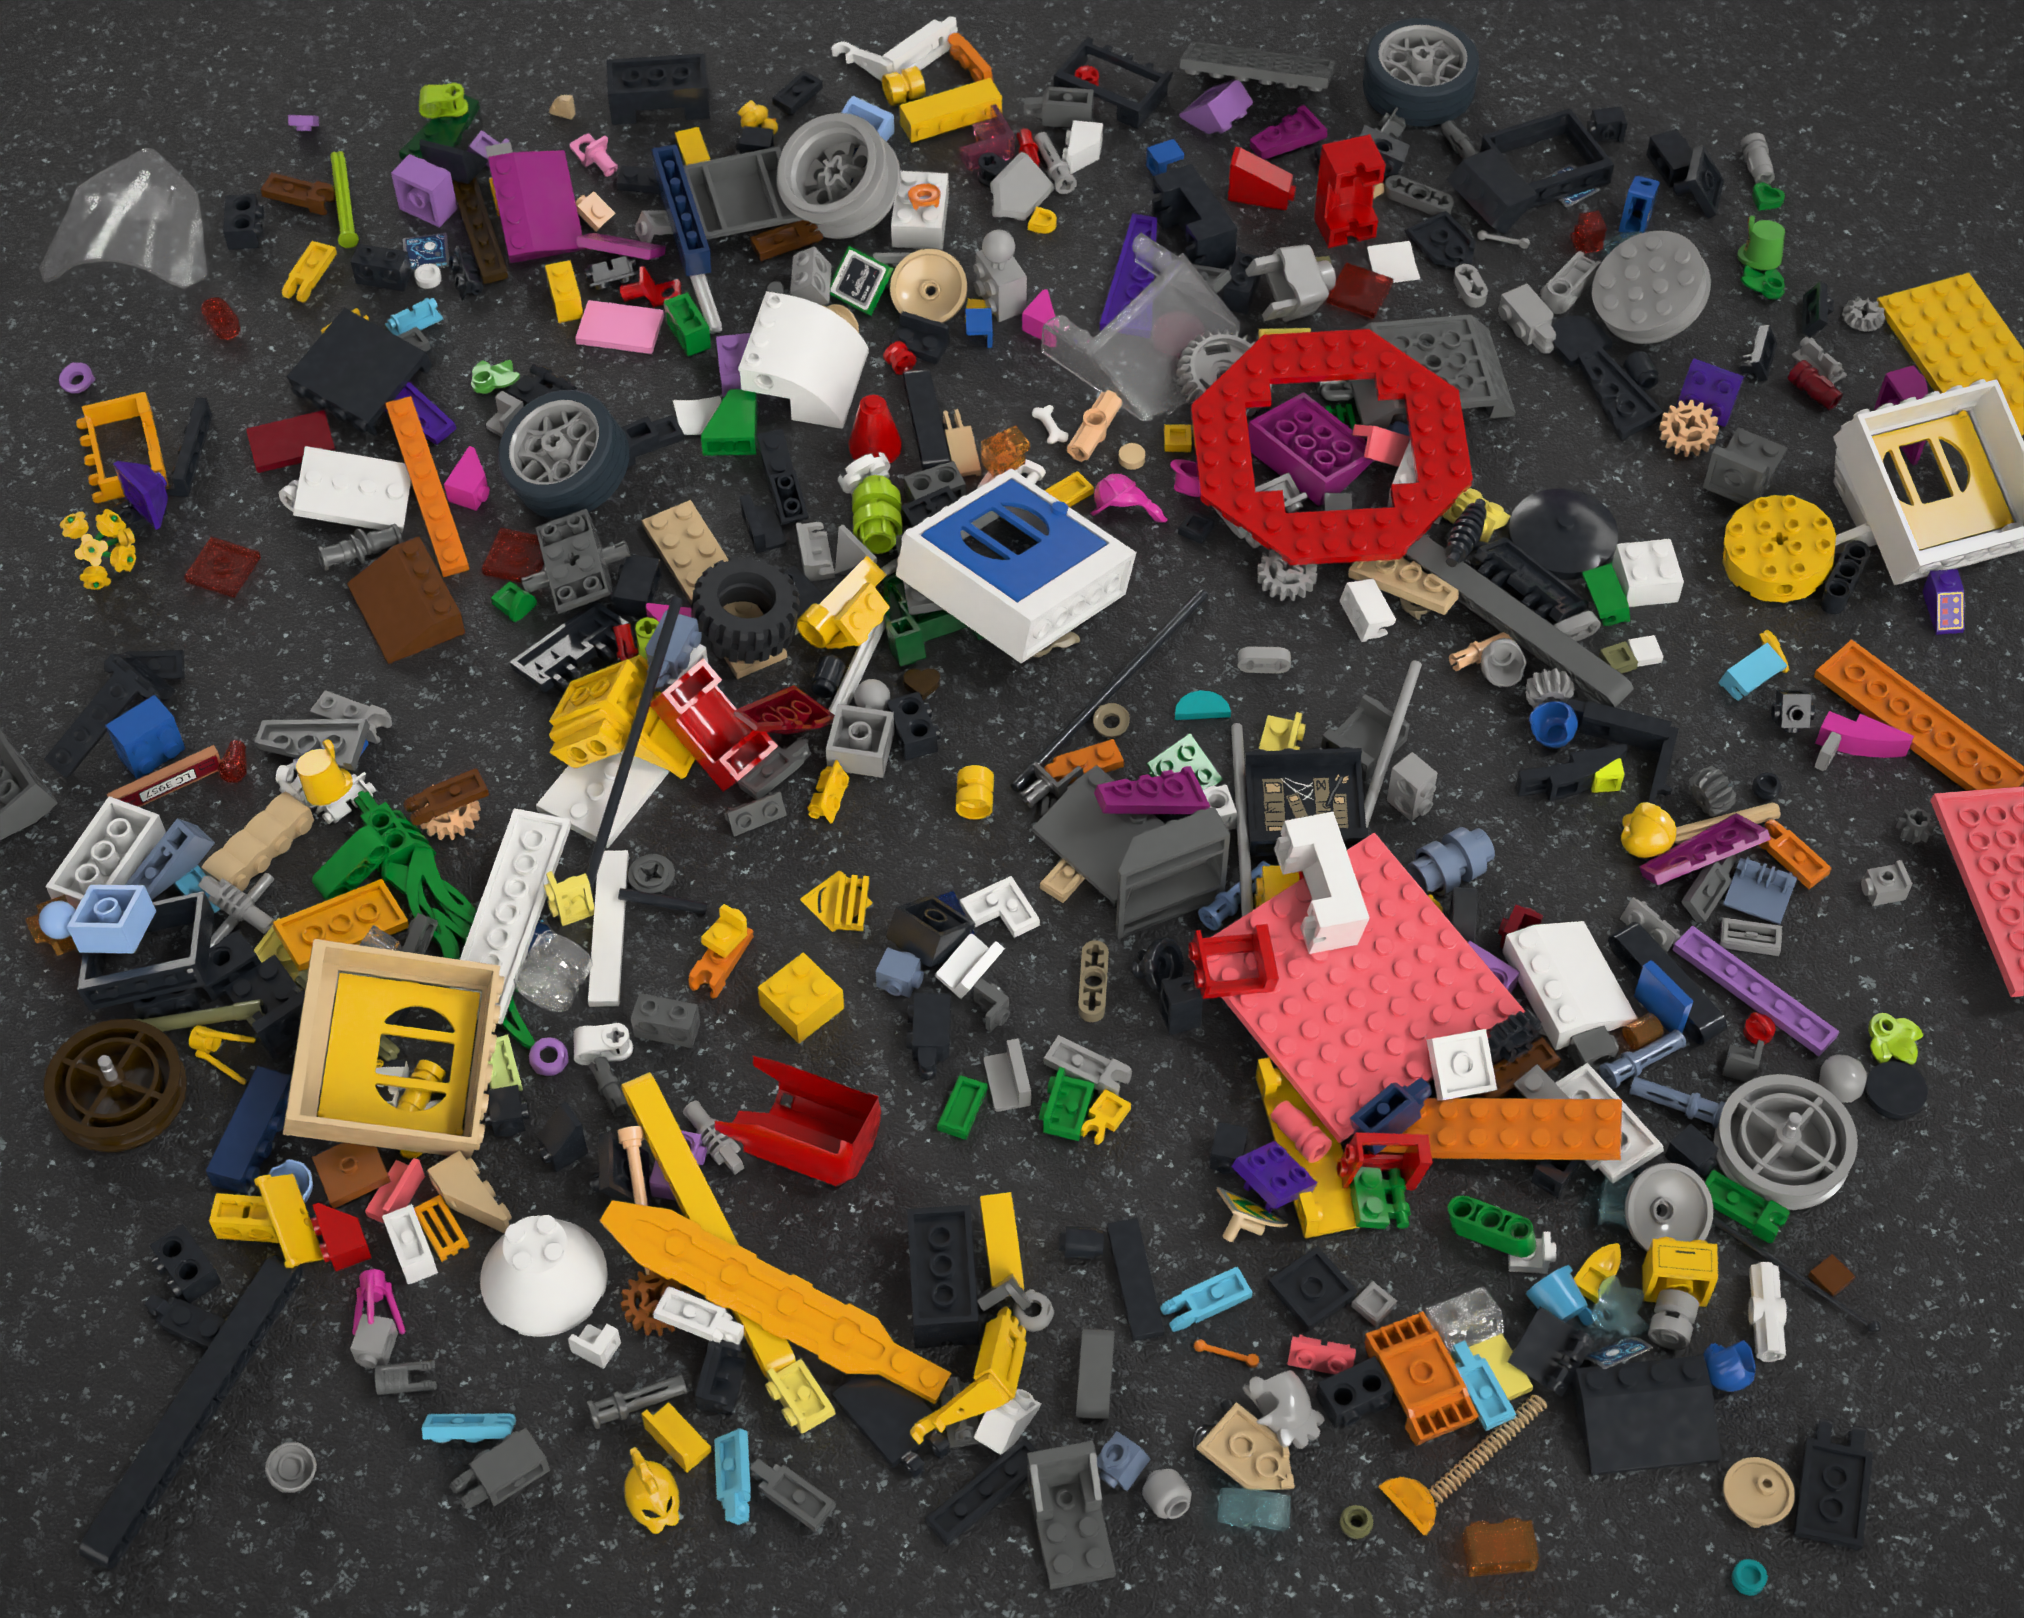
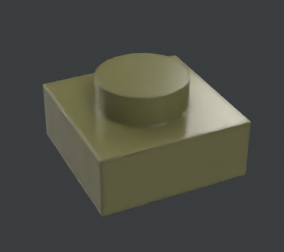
(1619, 657)

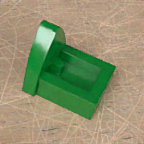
(513, 601)

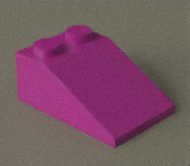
(1898, 387)

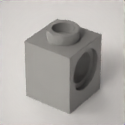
(374, 1342)

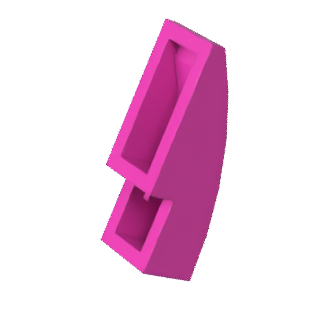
(1865, 737)

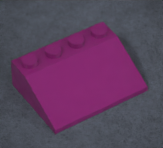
(535, 204)
(1309, 445)

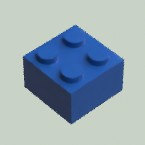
(145, 737)

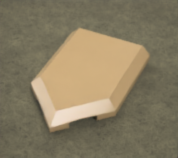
(1248, 1452)

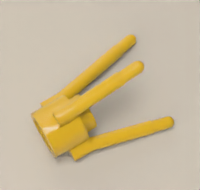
(208, 1040)

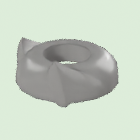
(1039, 1322)

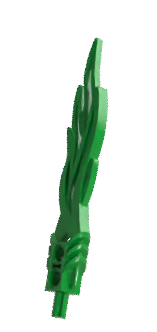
(409, 881)

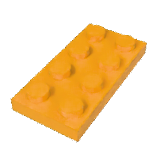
(340, 920)

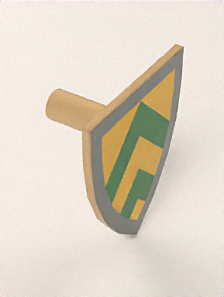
(1247, 1216)

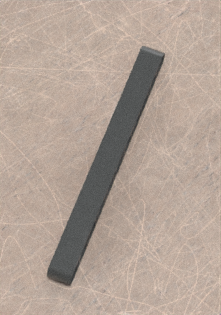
(1523, 625)

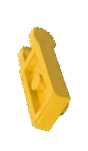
(309, 270)

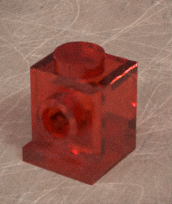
(1589, 232)

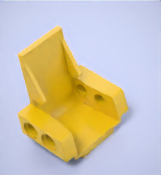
(598, 716)

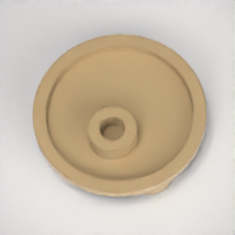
(1758, 1491)

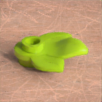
(1896, 1041)

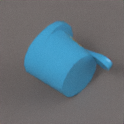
(1561, 1296)

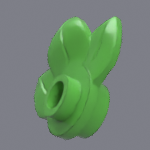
(488, 377)

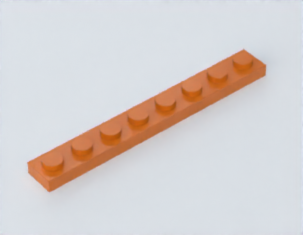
(427, 487)

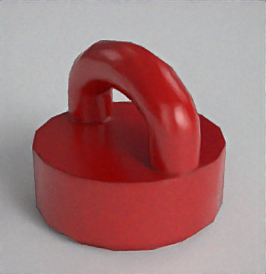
(1759, 1028)

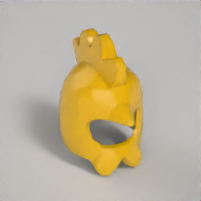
(650, 1488)

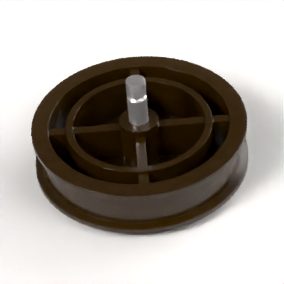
(115, 1085)

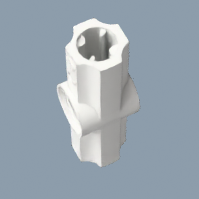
(1767, 1312)

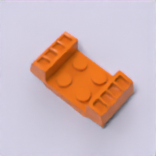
(1422, 1377)

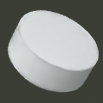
(427, 276)

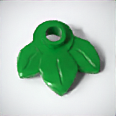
(1769, 283)

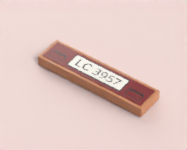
(169, 778)

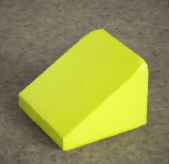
(1609, 777)

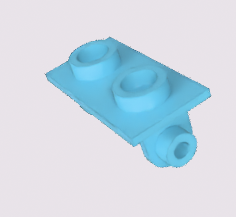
(422, 316)

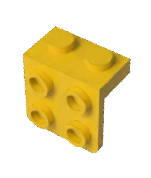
(859, 617)

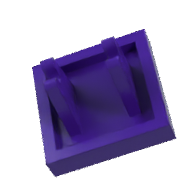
(1713, 387)
(1273, 1175)

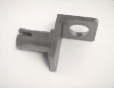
(1047, 784)

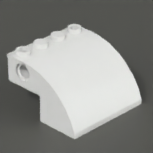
(804, 356)

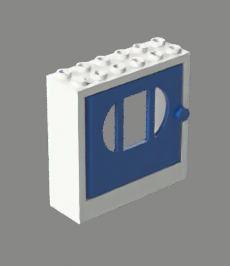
(1028, 596)

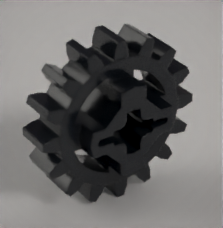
(1513, 1036)

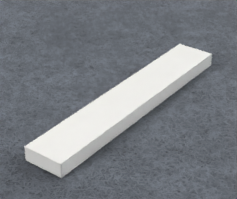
(608, 930)

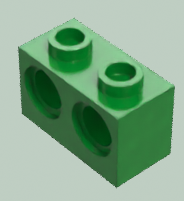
(687, 324)

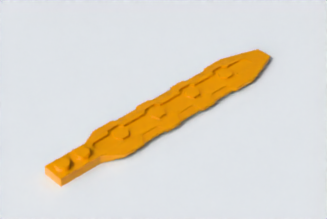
(776, 1301)

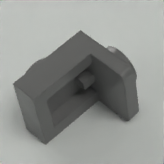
(994, 1001)

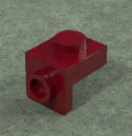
(1519, 919)

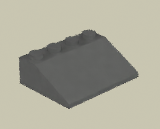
(1087, 837)

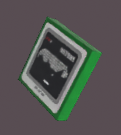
(860, 280)

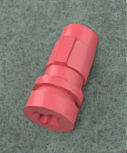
(1298, 1128)

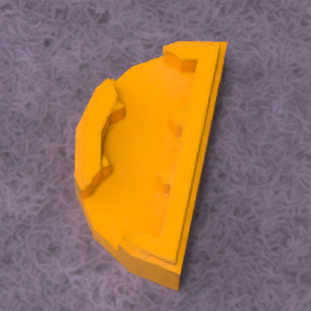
(1412, 1500)

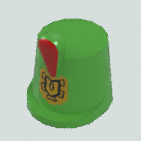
(1763, 245)

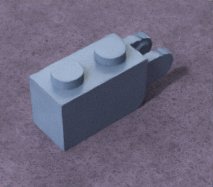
(683, 640)

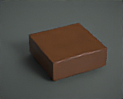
(1831, 1276)

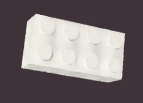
(107, 850)

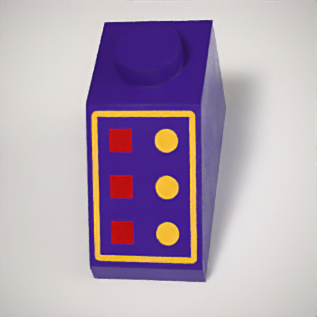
(1945, 601)

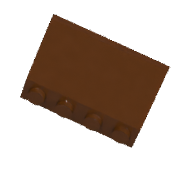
(406, 601)

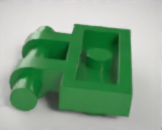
(1369, 1198)

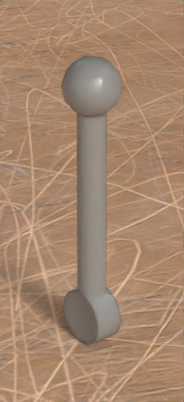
(1523, 243)

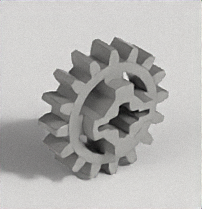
(1285, 578)

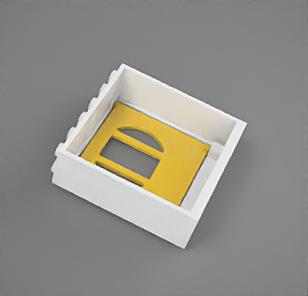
(1986, 436)

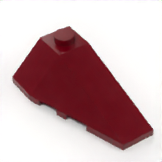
(785, 713)

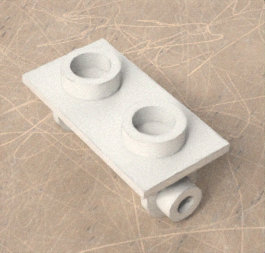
(339, 808)

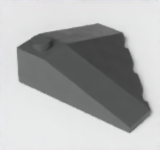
(22, 792)

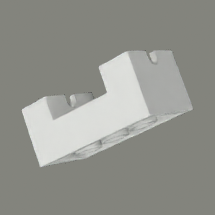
(1337, 906)

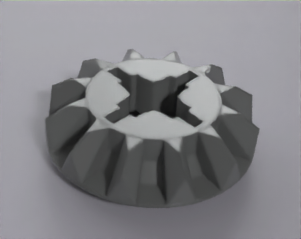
(648, 865)

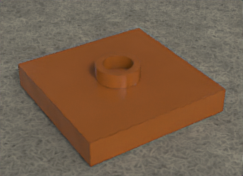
(350, 1172)

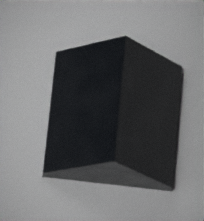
(458, 162)

